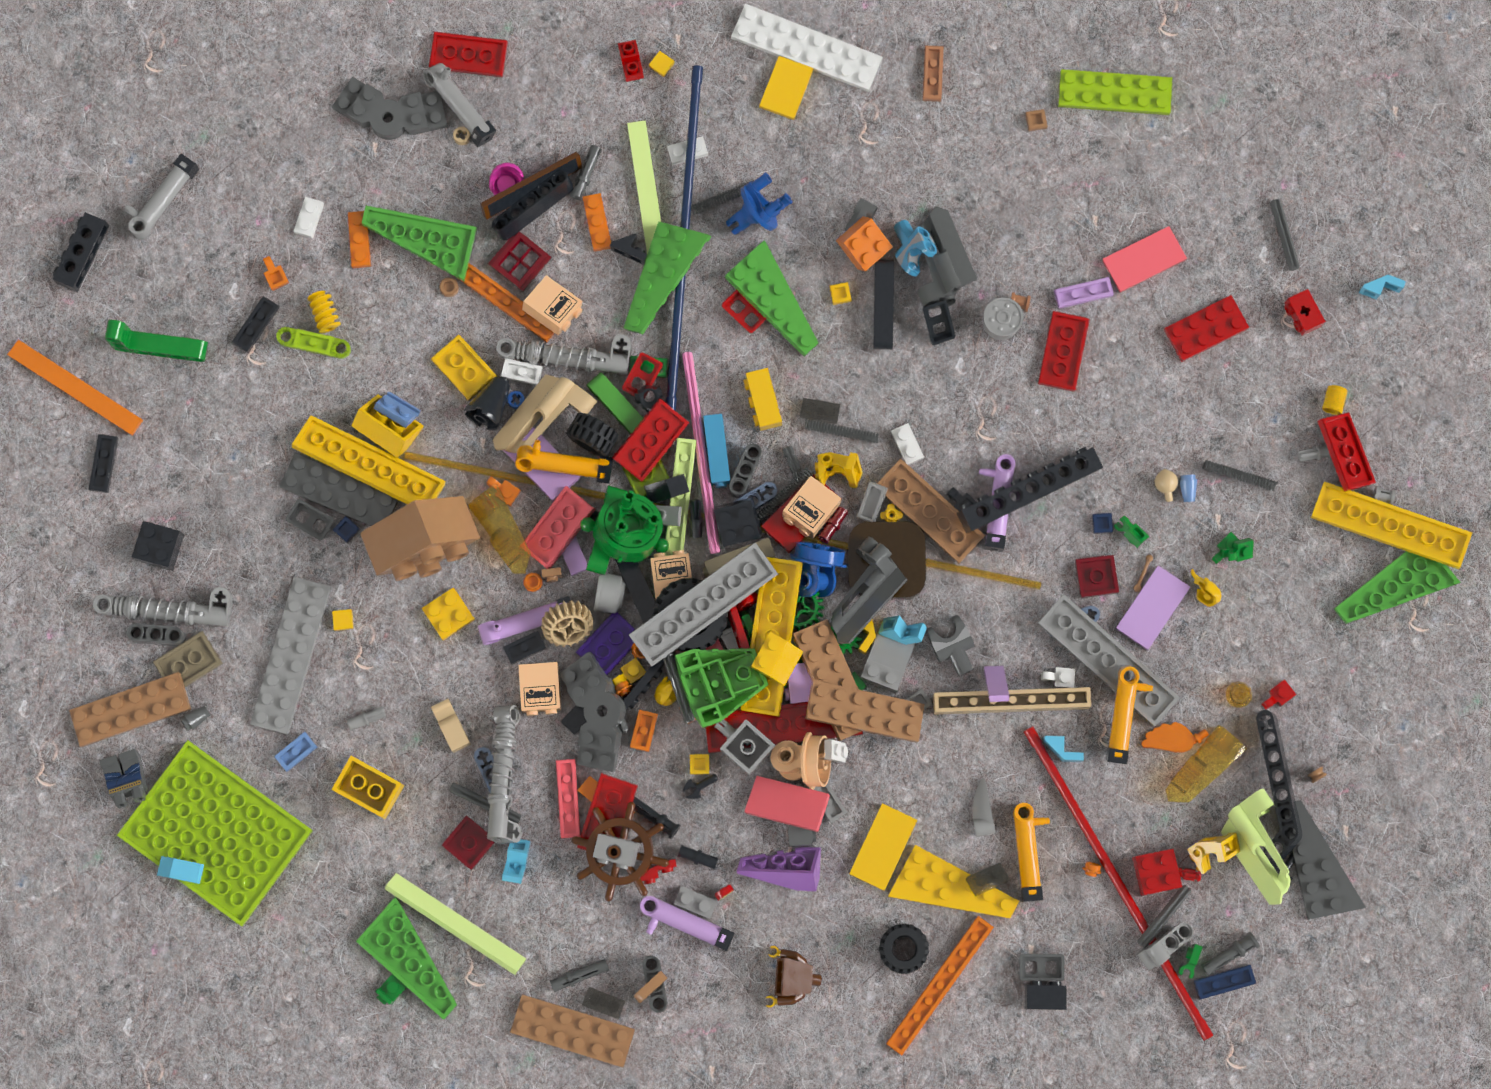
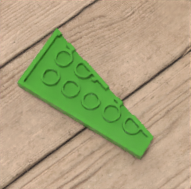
(434, 240)
(1398, 583)
(400, 950)

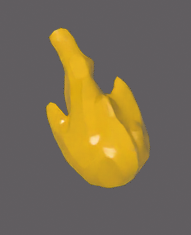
(1209, 592)
(664, 693)

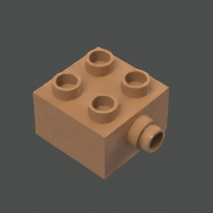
(420, 537)

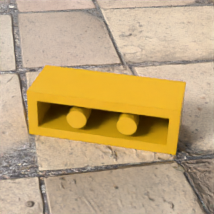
(762, 399)

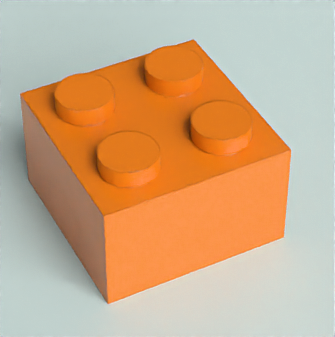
(864, 243)

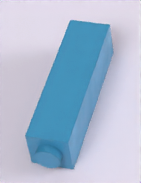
(717, 450)

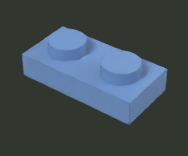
(296, 751)

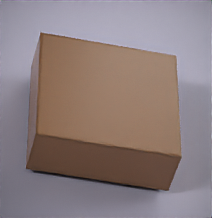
(1036, 120)

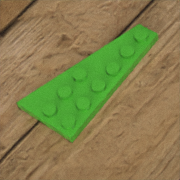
(665, 266)
(766, 289)

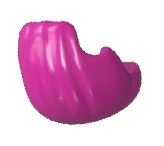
(504, 176)

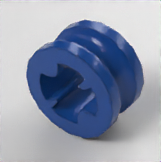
(510, 399)

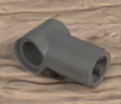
(862, 209)

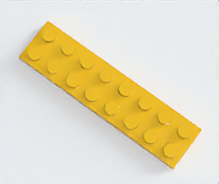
(366, 462)
(1392, 525)
(774, 614)

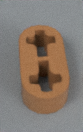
(650, 987)

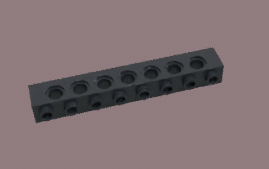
(1089, 464)

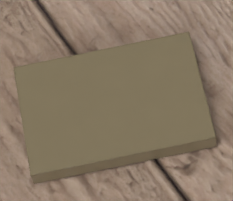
(191, 659)

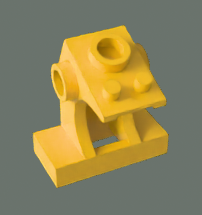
(840, 464)
(1222, 846)

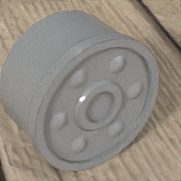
(1002, 318)
(609, 593)

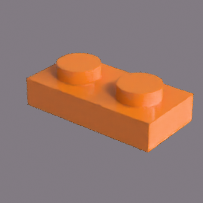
(644, 730)

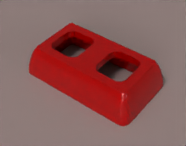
(749, 308)
(637, 372)

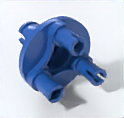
(756, 208)

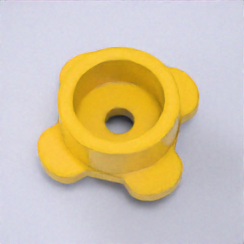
(891, 510)

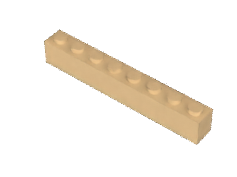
(1018, 701)

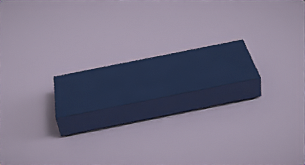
(1224, 982)

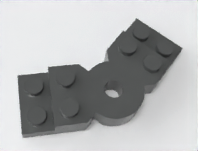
(412, 113)
(599, 736)

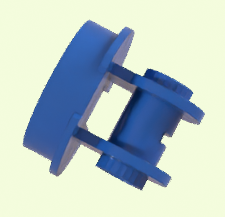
(818, 567)

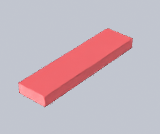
(568, 798)

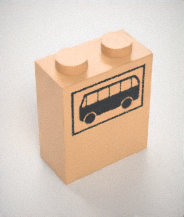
(552, 305)
(811, 507)
(669, 569)
(540, 688)

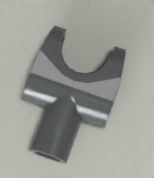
(953, 647)

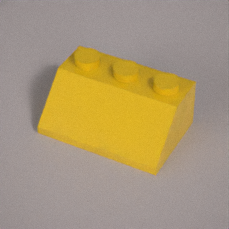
(384, 430)

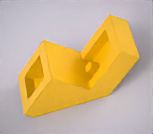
(869, 629)

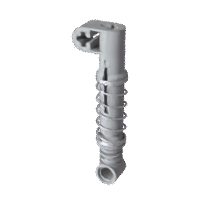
(571, 357)
(170, 611)
(499, 827)

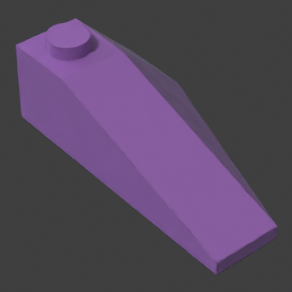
(792, 870)

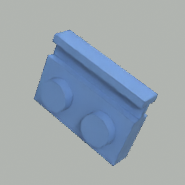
(397, 409)

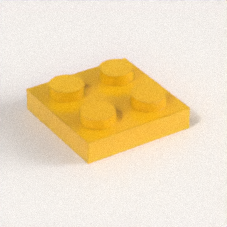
(448, 613)

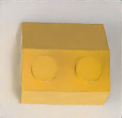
(776, 658)

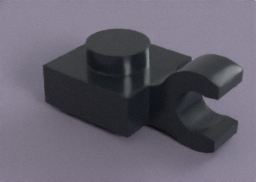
(959, 499)

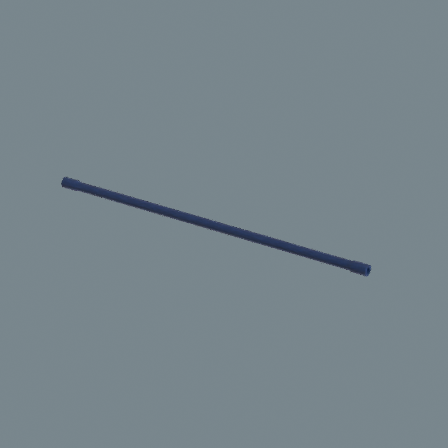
(696, 81)

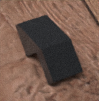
(666, 488)

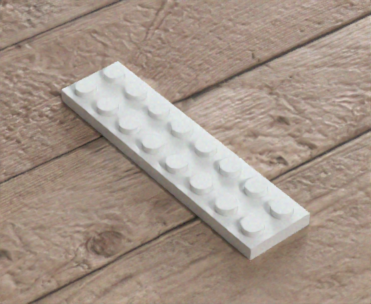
(807, 47)

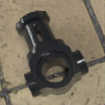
(647, 404)

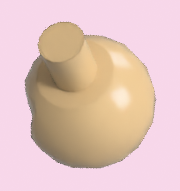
(1166, 483)

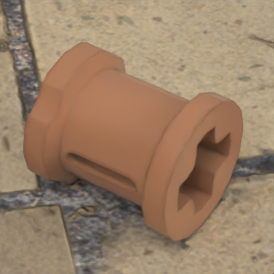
(1022, 301)

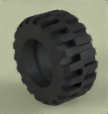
(707, 636)

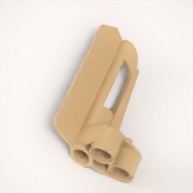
(546, 400)

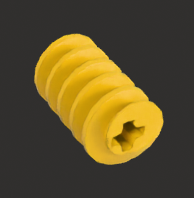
(323, 312)

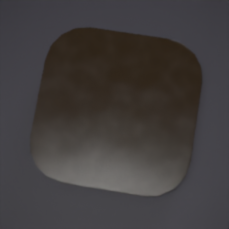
(908, 552)

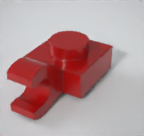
(1279, 694)

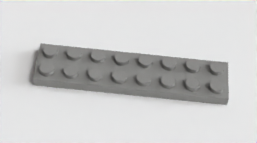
(703, 604)
(291, 655)
(1106, 657)

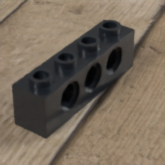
(82, 262)

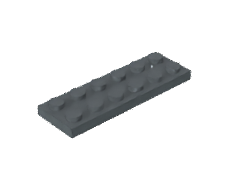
(336, 491)

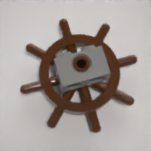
(619, 851)

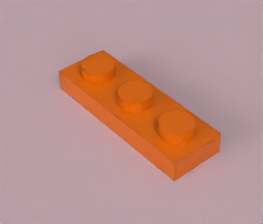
(597, 222)
(358, 241)

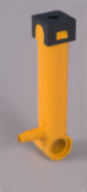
(532, 458)
(1123, 713)
(1027, 853)

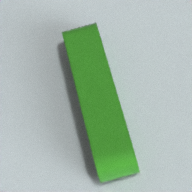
(615, 402)

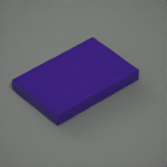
(609, 642)

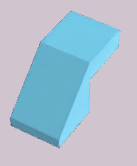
(1374, 288)
(898, 630)
(1056, 745)
(516, 861)
(180, 869)

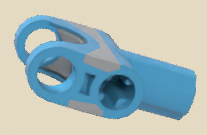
(913, 245)

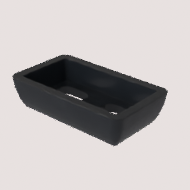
(944, 317)

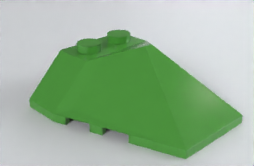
(718, 681)

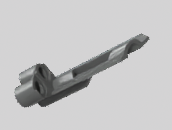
(950, 267)
(878, 586)

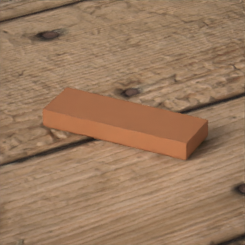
(933, 73)

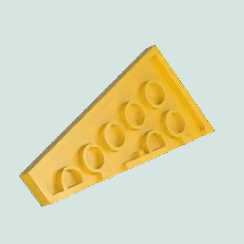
(939, 883)

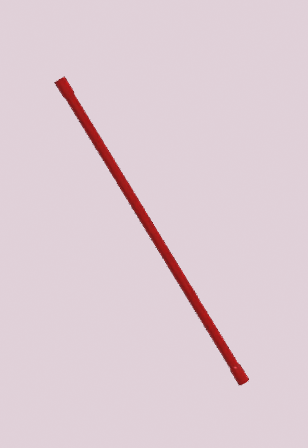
(1036, 742)

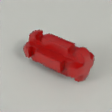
(1190, 874)

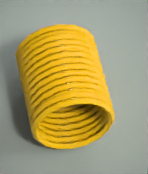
(1334, 399)

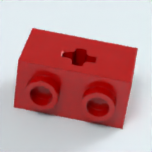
(1302, 303)

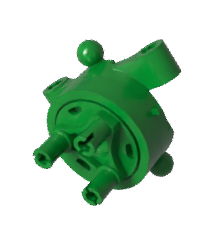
(624, 530)

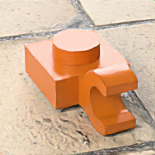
(275, 275)
(507, 490)

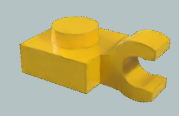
(630, 672)

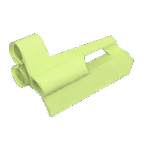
(1251, 835)

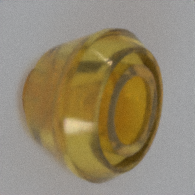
(1238, 694)

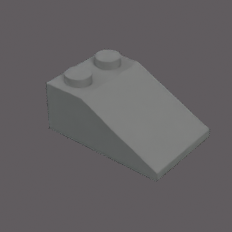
(886, 663)

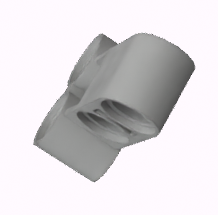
(1158, 952)

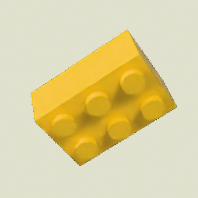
(368, 787)

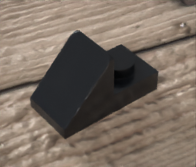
(625, 248)

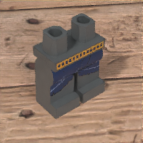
(124, 777)

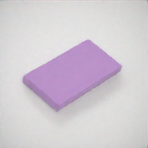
(548, 482)
(1152, 607)

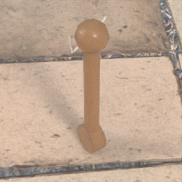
(1137, 588)

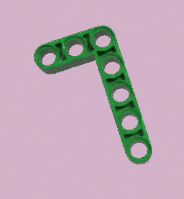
(123, 339)

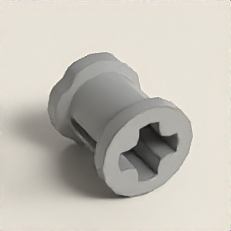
(1384, 495)

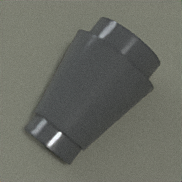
(194, 718)

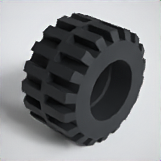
(592, 434)
(916, 936)

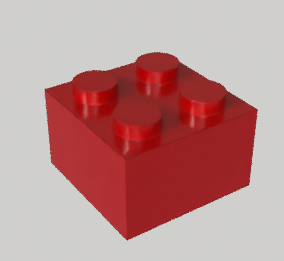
(1157, 872)

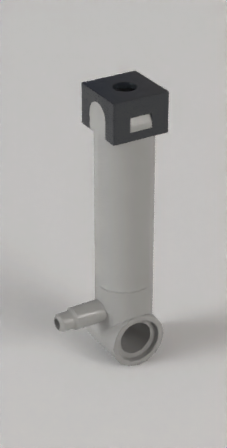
(438, 77)
(163, 196)

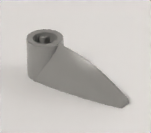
(982, 811)

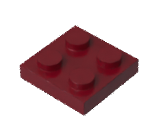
(1097, 576)
(468, 843)

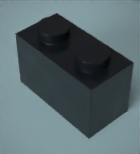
(1045, 996)

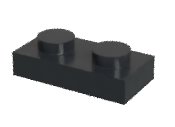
(524, 647)

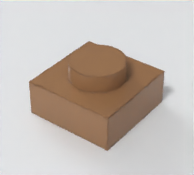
(552, 574)

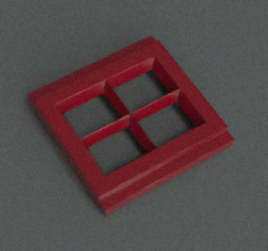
(532, 271)

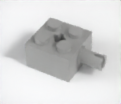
(734, 748)

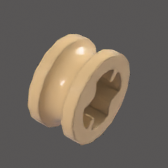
(459, 141)

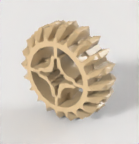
(567, 623)

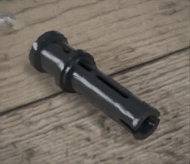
(670, 827)

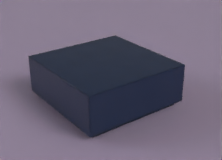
(1102, 523)
(346, 529)

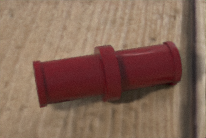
(833, 525)

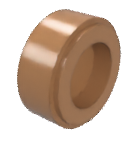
(449, 287)

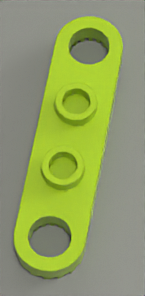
(313, 342)

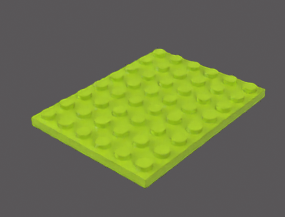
(220, 821)

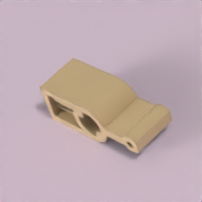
(450, 726)

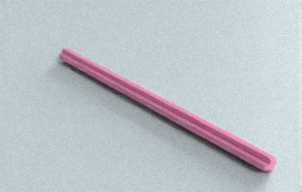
(701, 453)

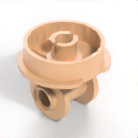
(803, 761)

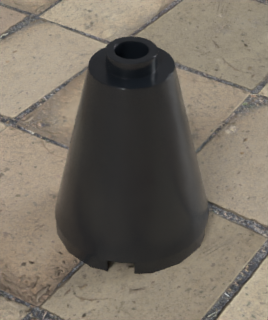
(489, 404)

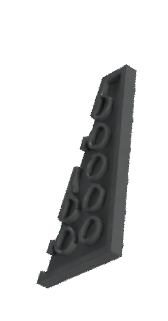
(1320, 876)

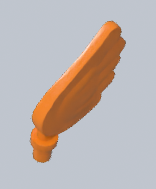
(1173, 738)

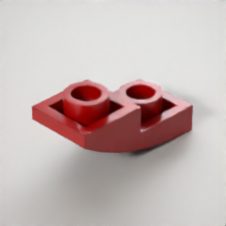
(631, 60)
(652, 873)

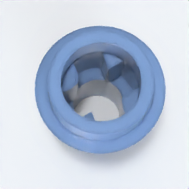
(1188, 487)

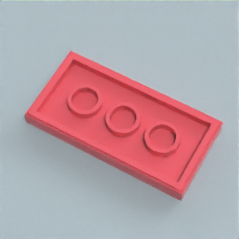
(1144, 259)
(558, 527)
(787, 803)

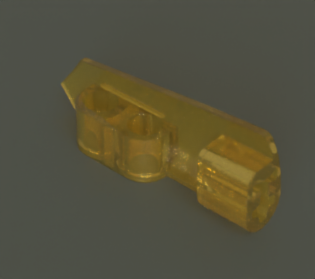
(501, 527)
(1205, 765)

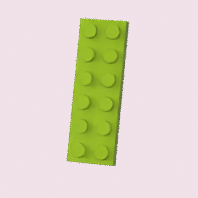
(1115, 92)

